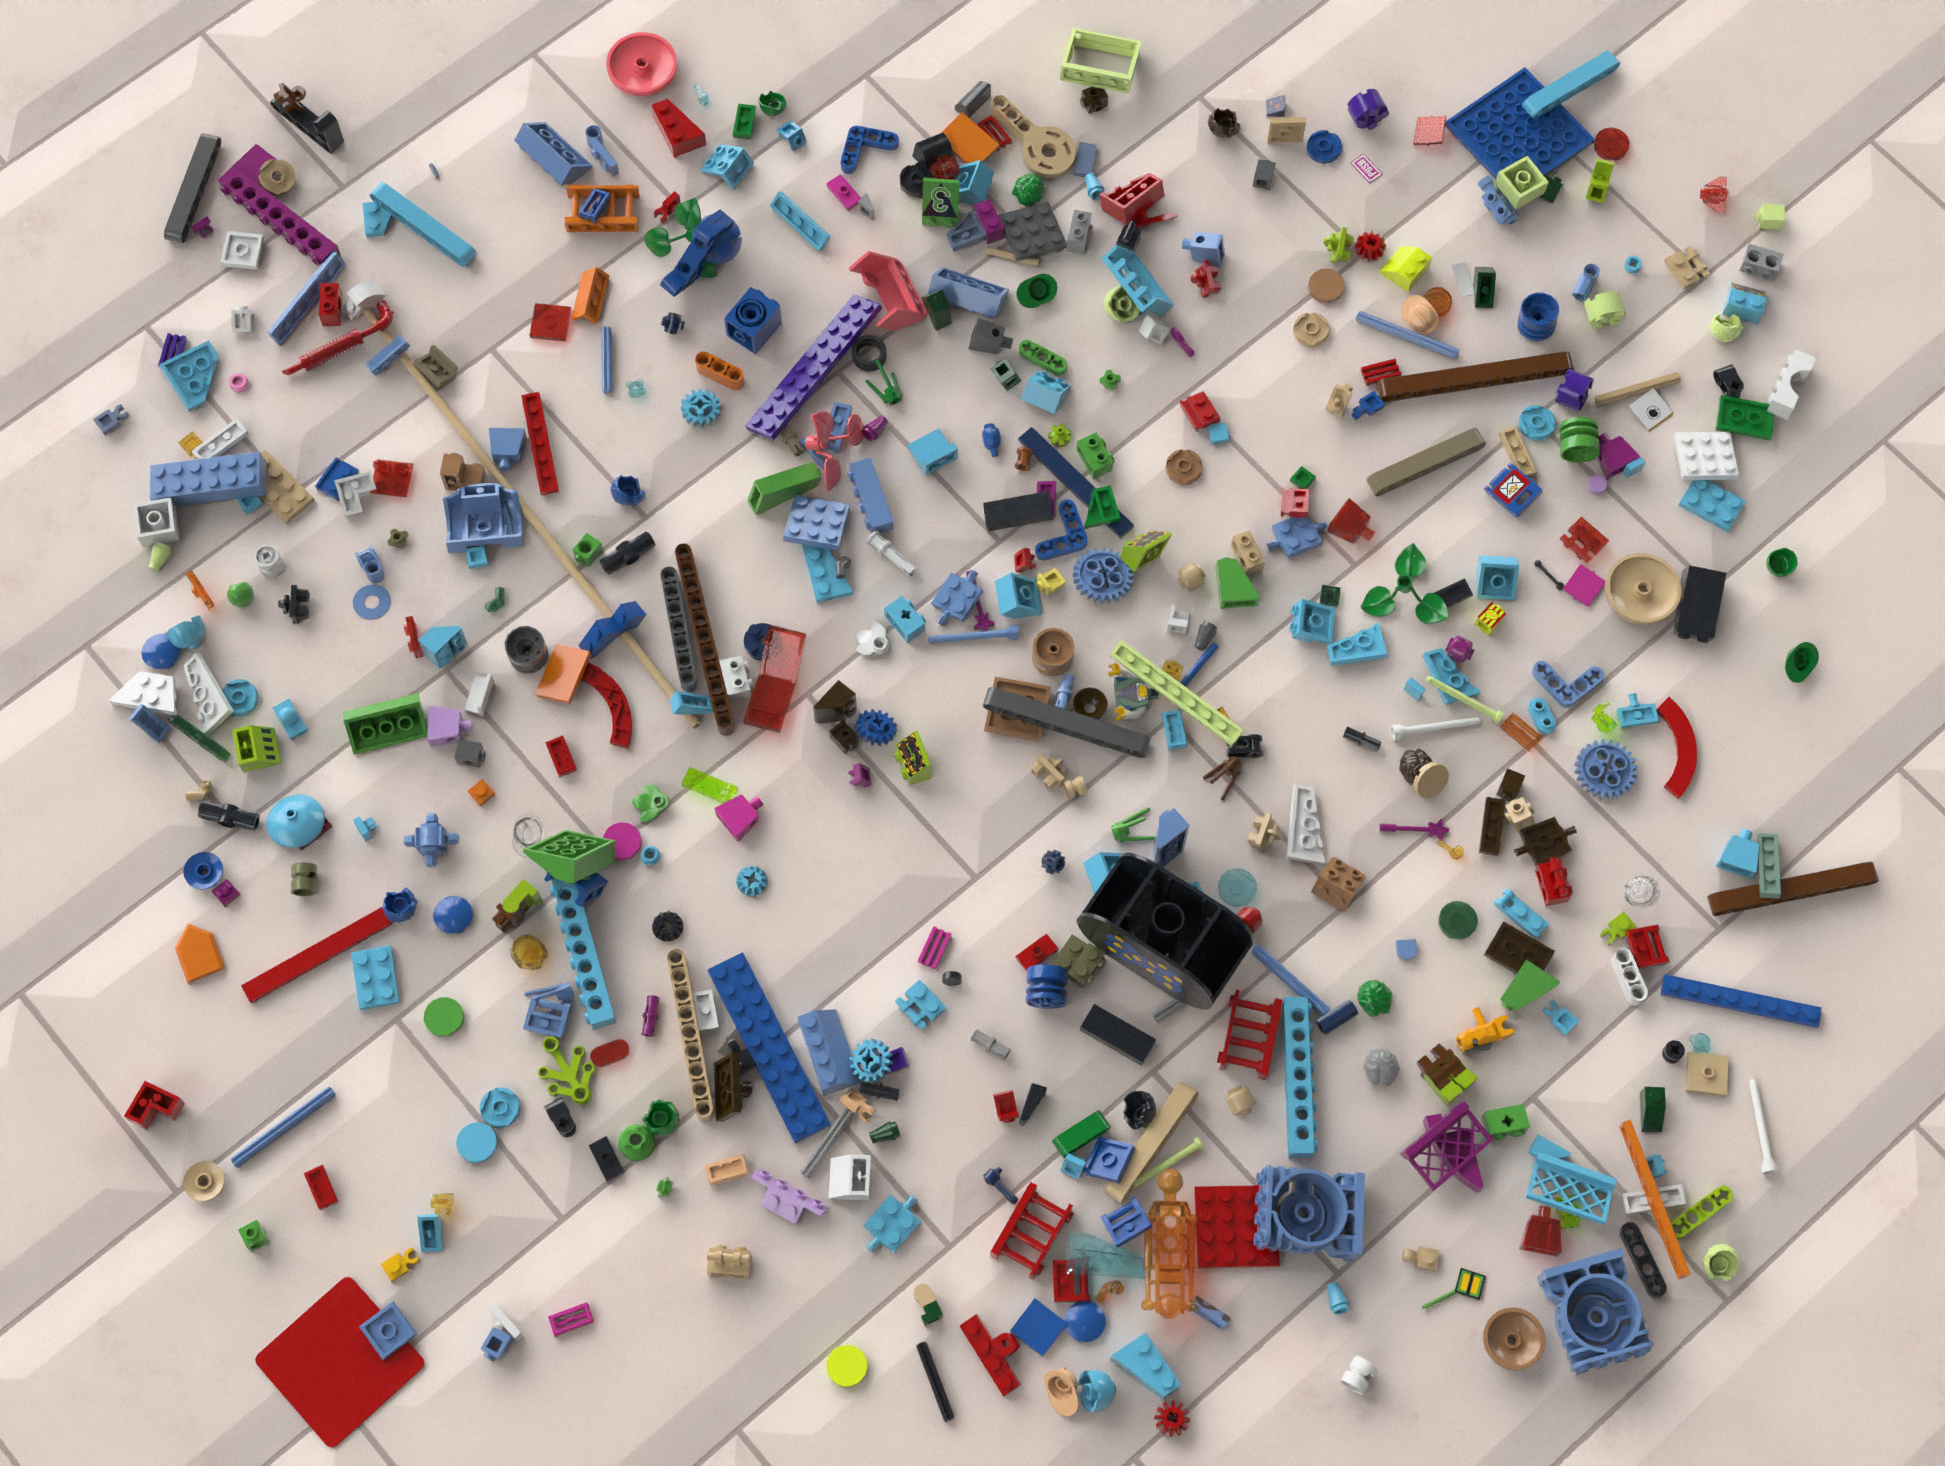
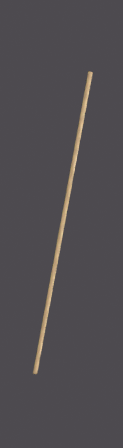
(529, 515)

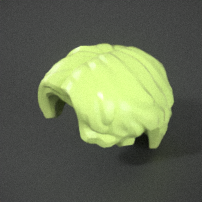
(1726, 329)
(1721, 1262)

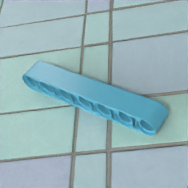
(1571, 84)
(423, 224)

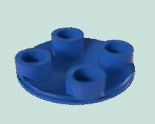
(159, 652)
(453, 914)
(1085, 1321)

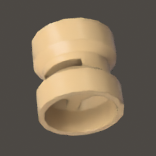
(1075, 787)

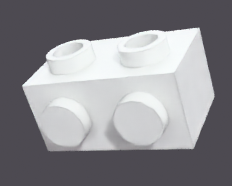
(735, 678)

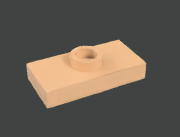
(726, 1169)

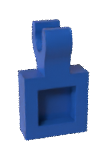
(1368, 404)

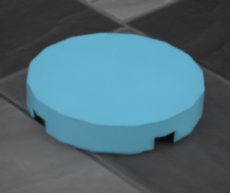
(1536, 423)
(241, 697)
(500, 1107)
(476, 1142)

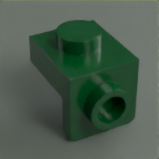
(1553, 189)

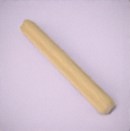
(1637, 389)

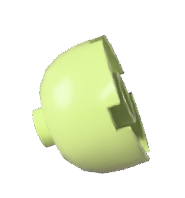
(1119, 305)

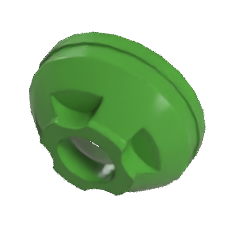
(640, 1151)

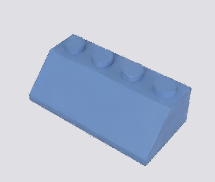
(552, 152)
(969, 292)
(1170, 837)
(828, 1050)

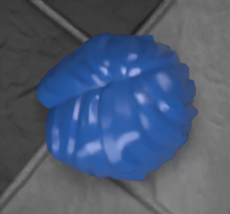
(627, 491)
(400, 905)

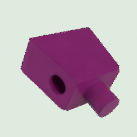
(1614, 455)

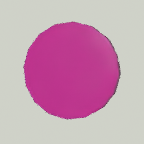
(627, 840)

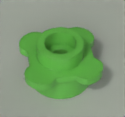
(1110, 384)
(664, 1187)

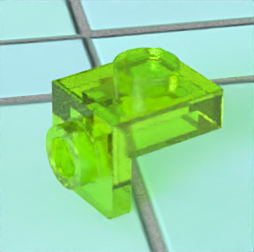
(1603, 721)
(1566, 1219)

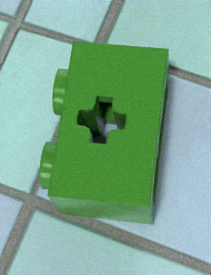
(1514, 1115)

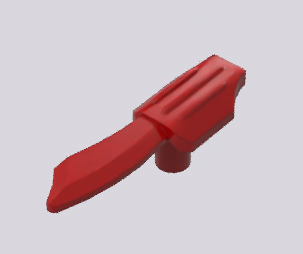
(1143, 220)

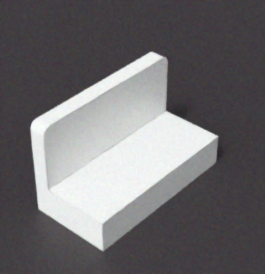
(479, 695)

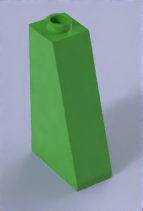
(782, 487)

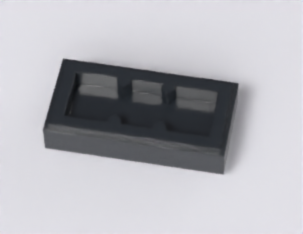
(1455, 593)
(606, 1158)

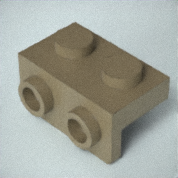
(437, 367)

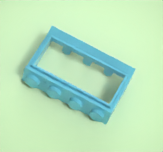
(1122, 258)

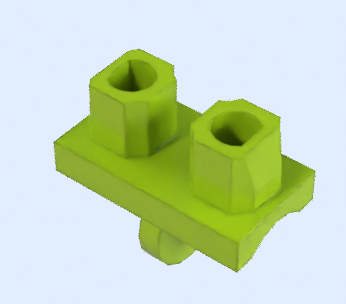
(1336, 245)

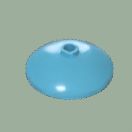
(299, 828)

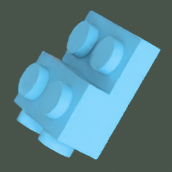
(1312, 622)

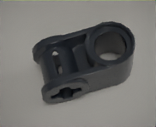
(1728, 381)
(560, 1115)

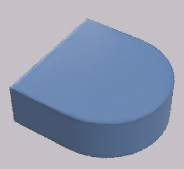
(1406, 949)

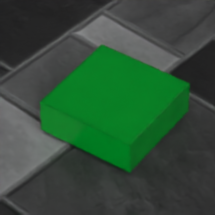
(1302, 478)

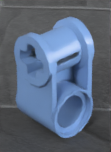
(369, 562)

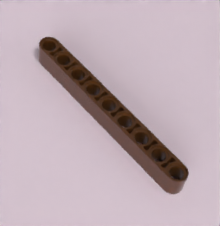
(1795, 888)

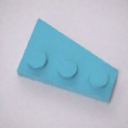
(1361, 647)
(1445, 670)

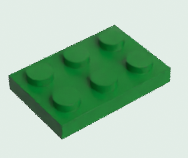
(1744, 418)

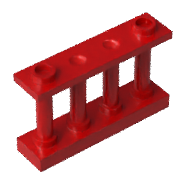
(1270, 1029)
(1021, 1213)

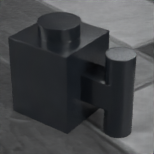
(1129, 236)

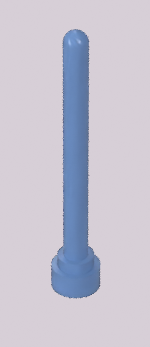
(1010, 632)

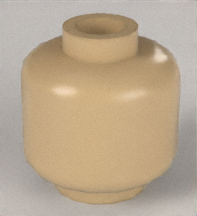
(1191, 576)
(1240, 1100)

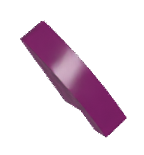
(1470, 1172)

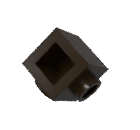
(1094, 99)

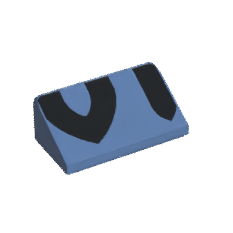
(1211, 1314)

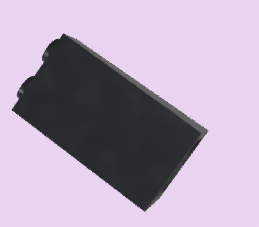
(1699, 603)

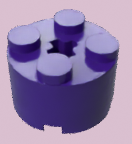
(1367, 109)
(1574, 390)

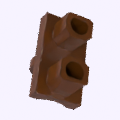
(290, 98)

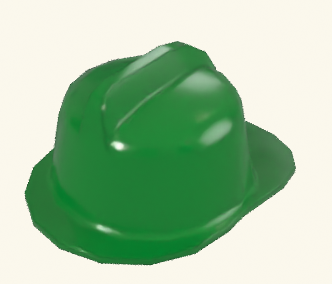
(1036, 290)
(1801, 661)

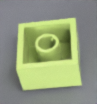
(1521, 182)

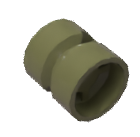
(303, 876)

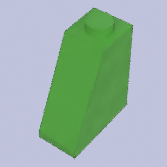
(1234, 586)
(1527, 986)

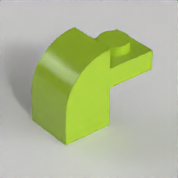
(1599, 180)

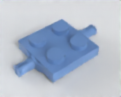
(1296, 535)
(957, 597)

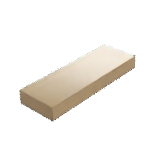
(1517, 451)

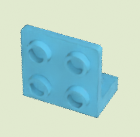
(729, 163)
(933, 451)

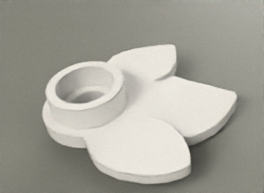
(870, 639)

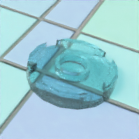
(1237, 887)

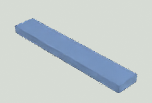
(305, 299)

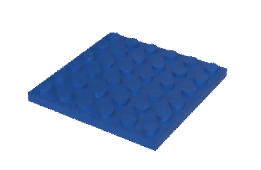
(1502, 132)

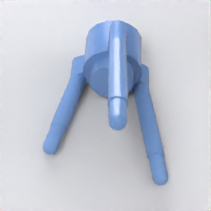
(563, 992)

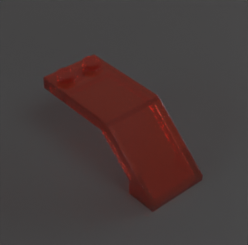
(776, 679)

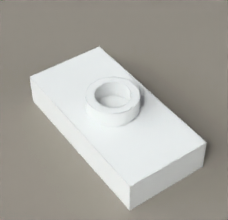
(705, 1011)
(504, 1323)

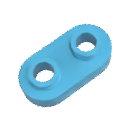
(1540, 715)

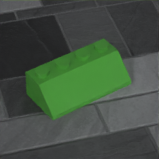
(385, 723)

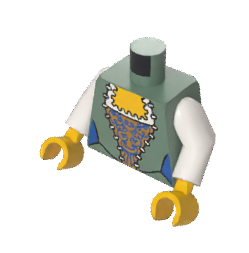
(1130, 694)

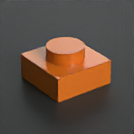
(481, 792)

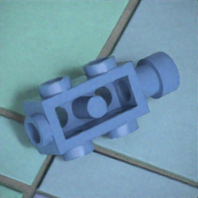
(1493, 202)

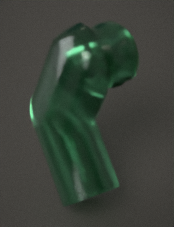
(497, 602)

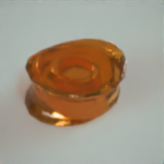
(1439, 299)

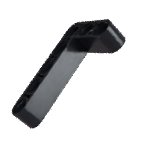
(321, 129)

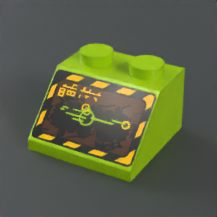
(1144, 549)
(913, 758)

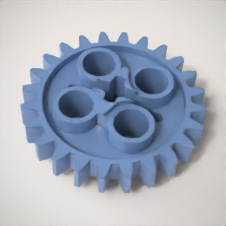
(1086, 578)
(1622, 777)

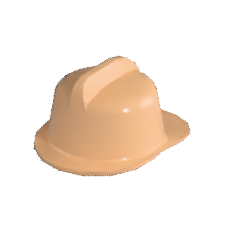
(1420, 314)
(1061, 1389)

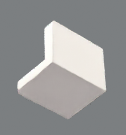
(1153, 329)
(1177, 621)

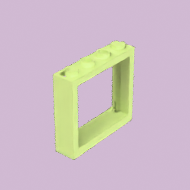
(1098, 77)

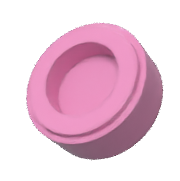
(238, 382)

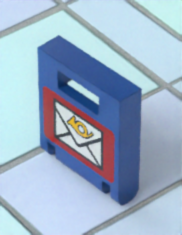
(1510, 486)

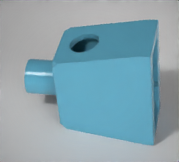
(1740, 855)

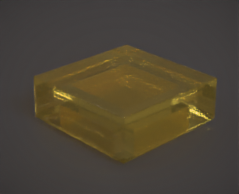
(190, 442)

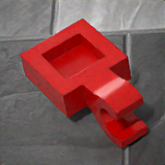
(668, 206)

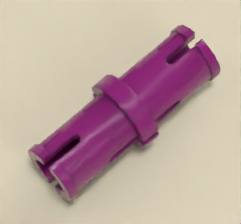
(650, 1015)

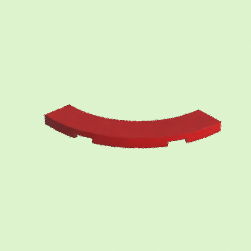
(616, 702)
(1685, 747)

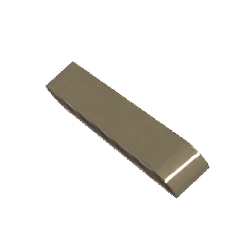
(1426, 461)

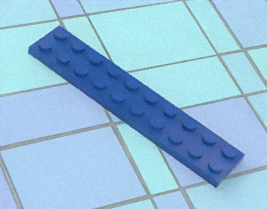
(769, 1047)

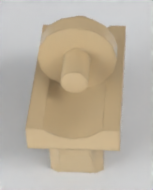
(1339, 399)
(1050, 768)
(1267, 833)

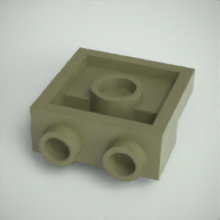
(1080, 960)

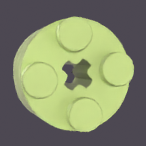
(1605, 309)

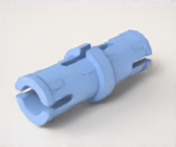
(1064, 691)

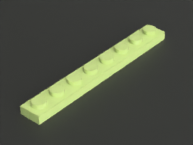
(1176, 693)

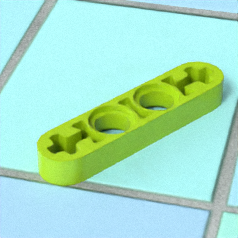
(1700, 1213)

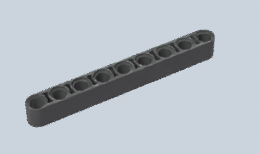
(1066, 722)

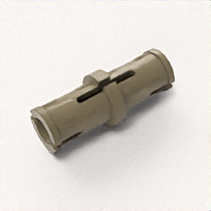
(790, 439)

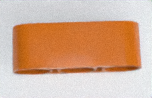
(724, 377)

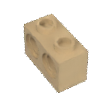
(1247, 553)

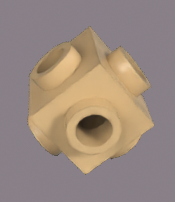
(1520, 814)

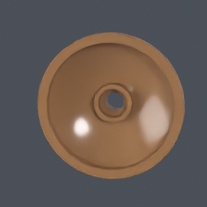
(1526, 1332)

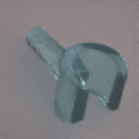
(703, 98)

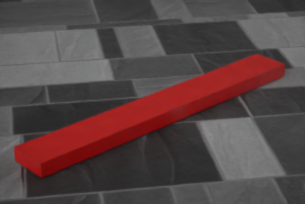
(315, 955)

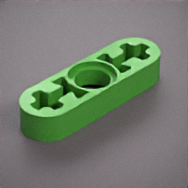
(1043, 364)

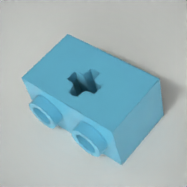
(905, 627)

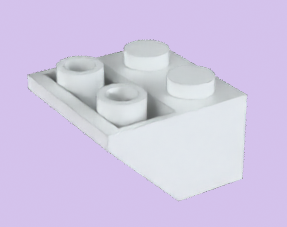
(850, 1177)

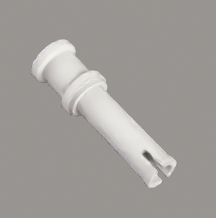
(885, 548)

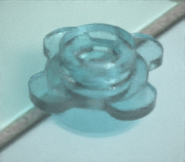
(636, 392)
(1700, 1038)

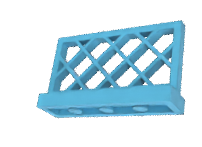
(1574, 1175)

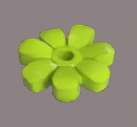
(1059, 435)

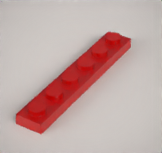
(540, 443)

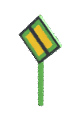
(1468, 1284)

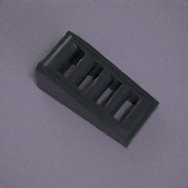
(1033, 1099)

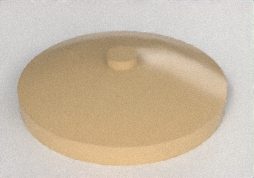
(1643, 589)

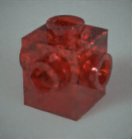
(945, 168)

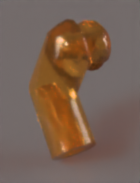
(1109, 1288)

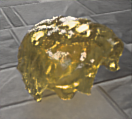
(528, 952)

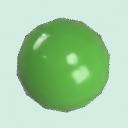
(240, 594)

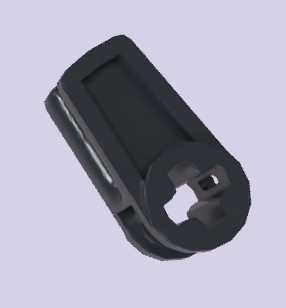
(1249, 750)

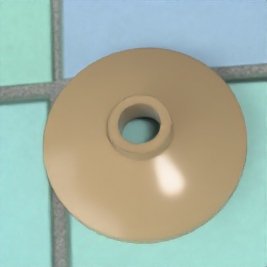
(197, 1174)

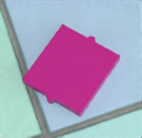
(1584, 585)

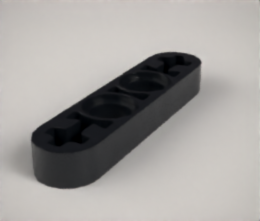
(1646, 1258)

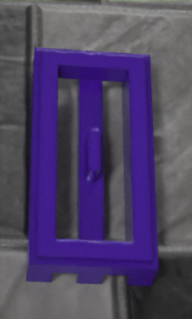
(169, 338)

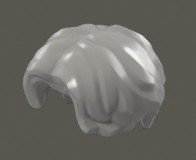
(1381, 1067)

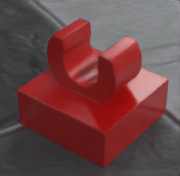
(1023, 560)

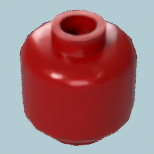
(1251, 917)

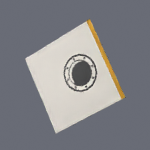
(1651, 409)

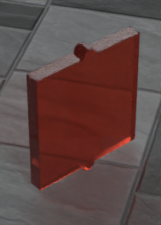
(1429, 130)

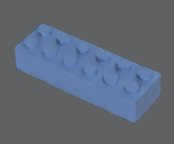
(210, 479)

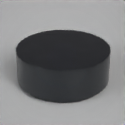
(951, 978)

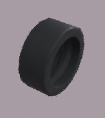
(868, 340)

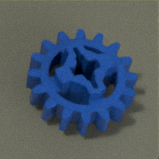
(876, 727)

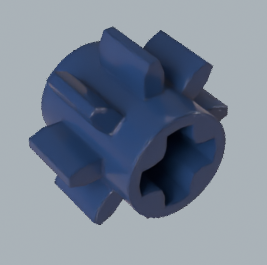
(672, 323)
(1053, 861)

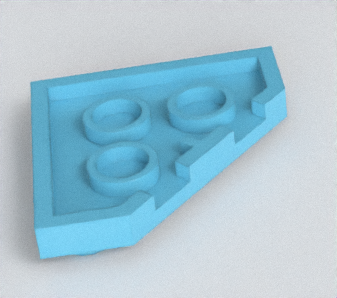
(192, 374)

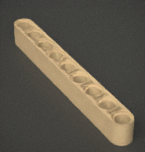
(694, 1043)

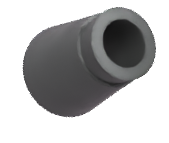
(1205, 635)

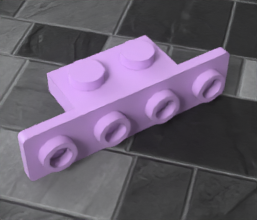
(786, 1200)

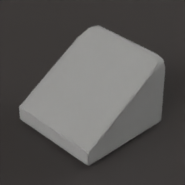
(866, 207)

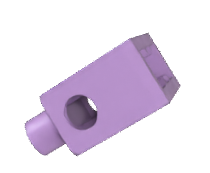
(446, 726)

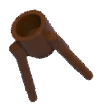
(1229, 767)

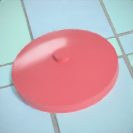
(641, 64)

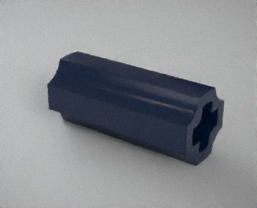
(1337, 1017)

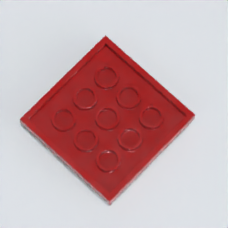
(1228, 1228)

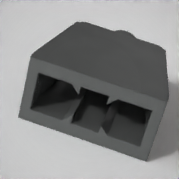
(988, 337)

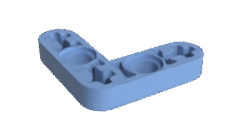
(1570, 689)

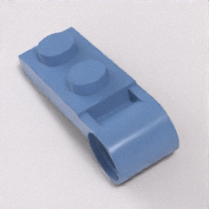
(599, 151)

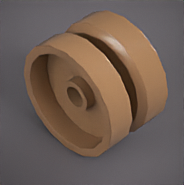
(1053, 652)

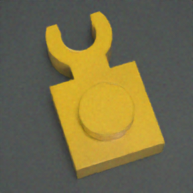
(397, 1266)

